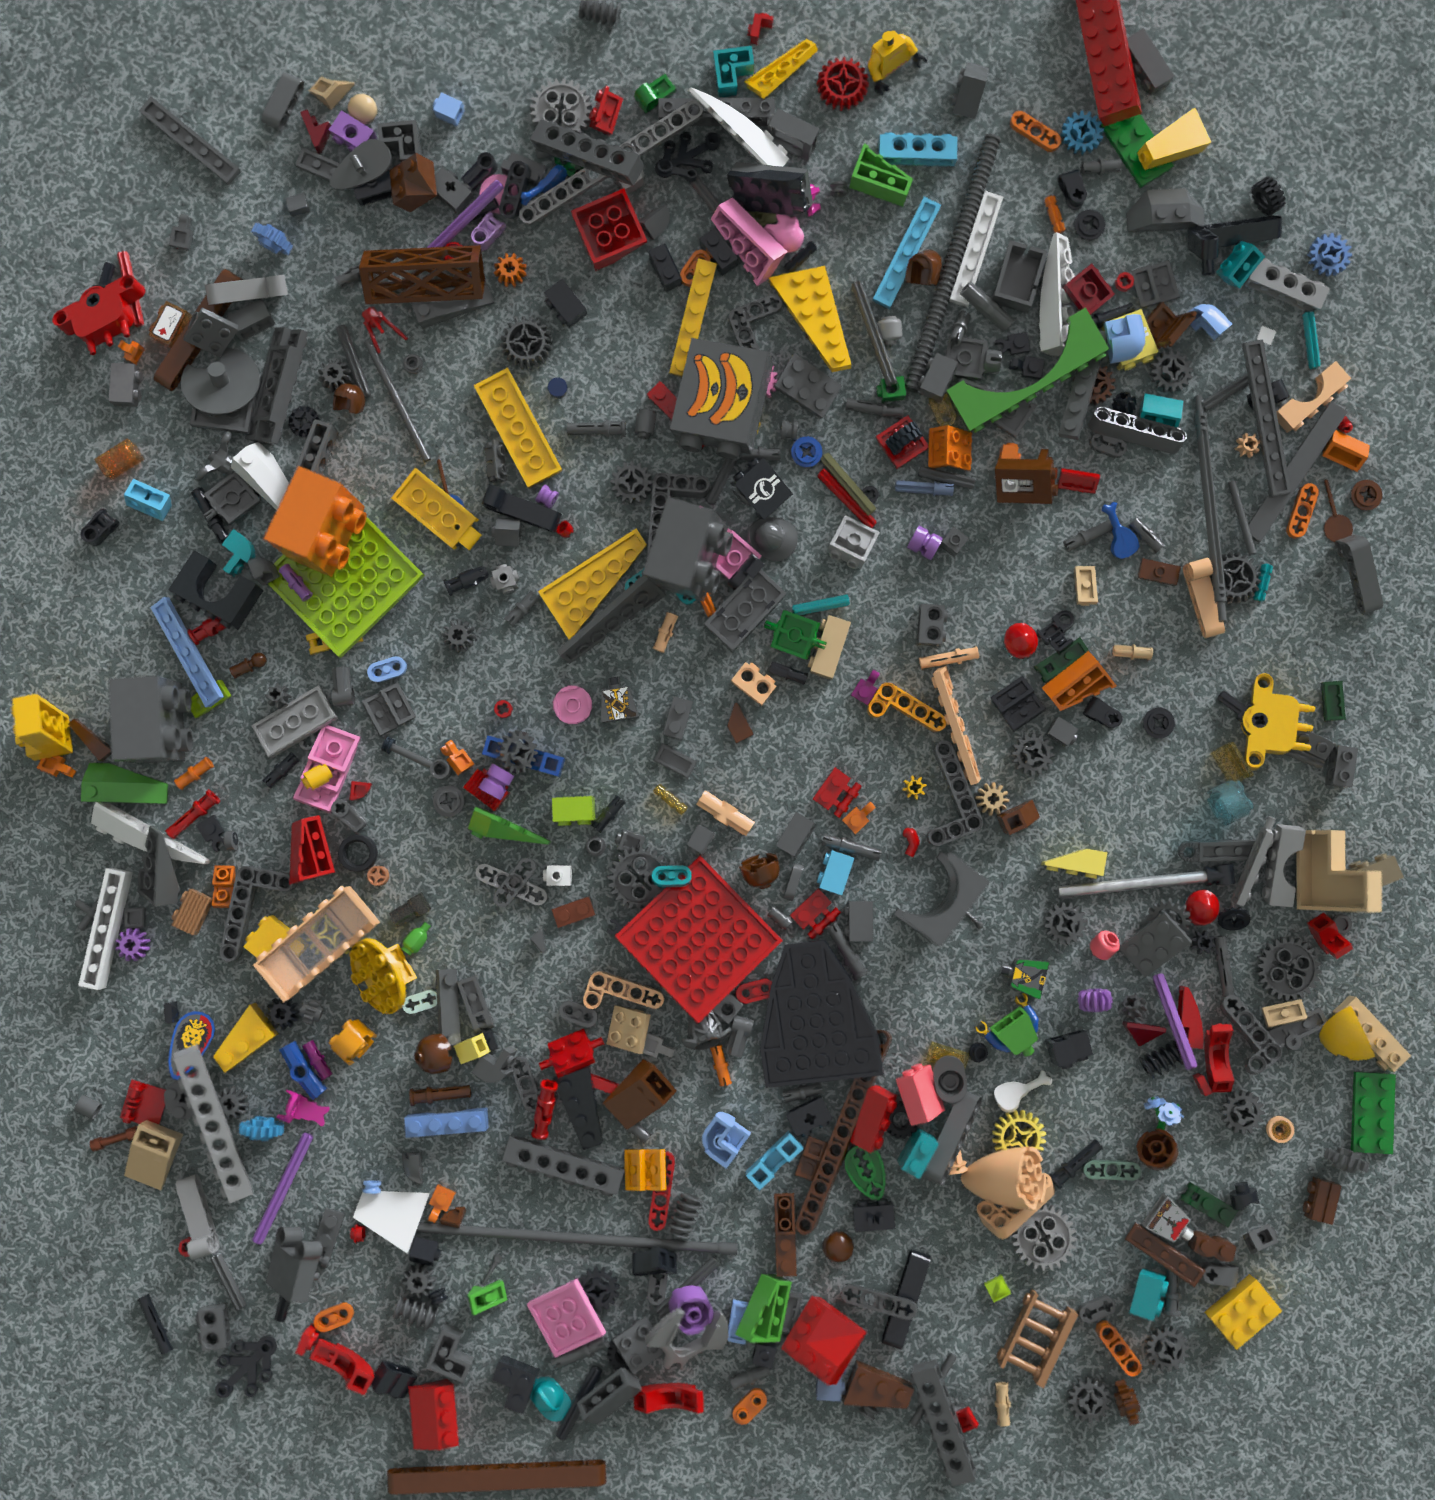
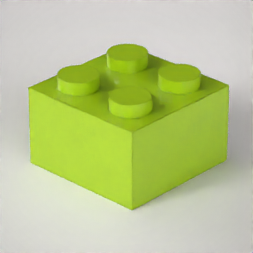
(573, 809)

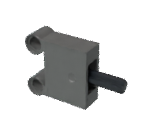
(292, 1268)

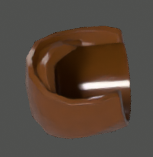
(924, 268)

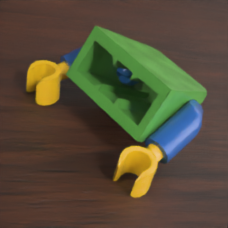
(1015, 1031)

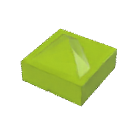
(997, 1288)

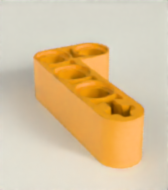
(909, 711)

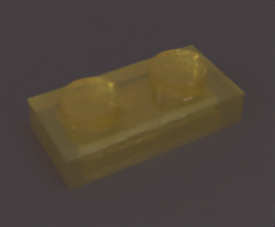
(939, 1050)

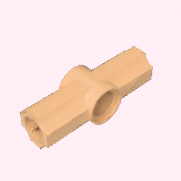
(725, 813)

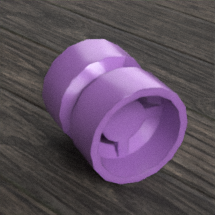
(924, 542)
(496, 781)

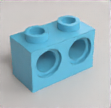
(147, 500)

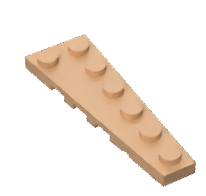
(943, 682)

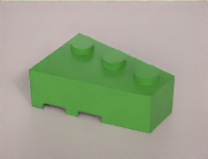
(879, 178)
(766, 1310)

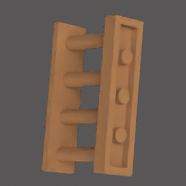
(1048, 1354)

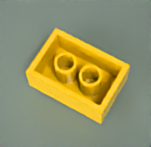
(1243, 1311)

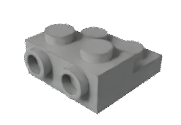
(852, 542)

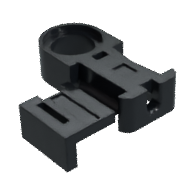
(750, 566)
(1057, 634)

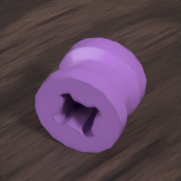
(547, 496)

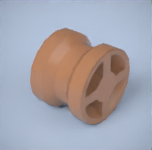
(374, 875)

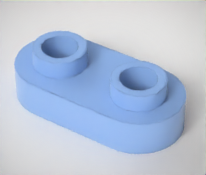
(387, 669)

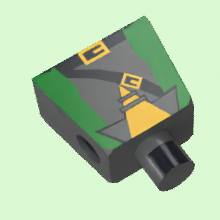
(1026, 975)

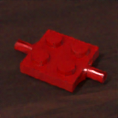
(571, 1053)

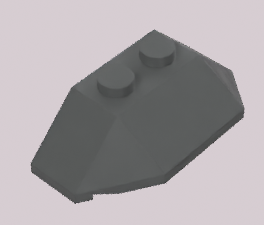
(1165, 211)

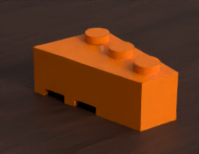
(1077, 682)

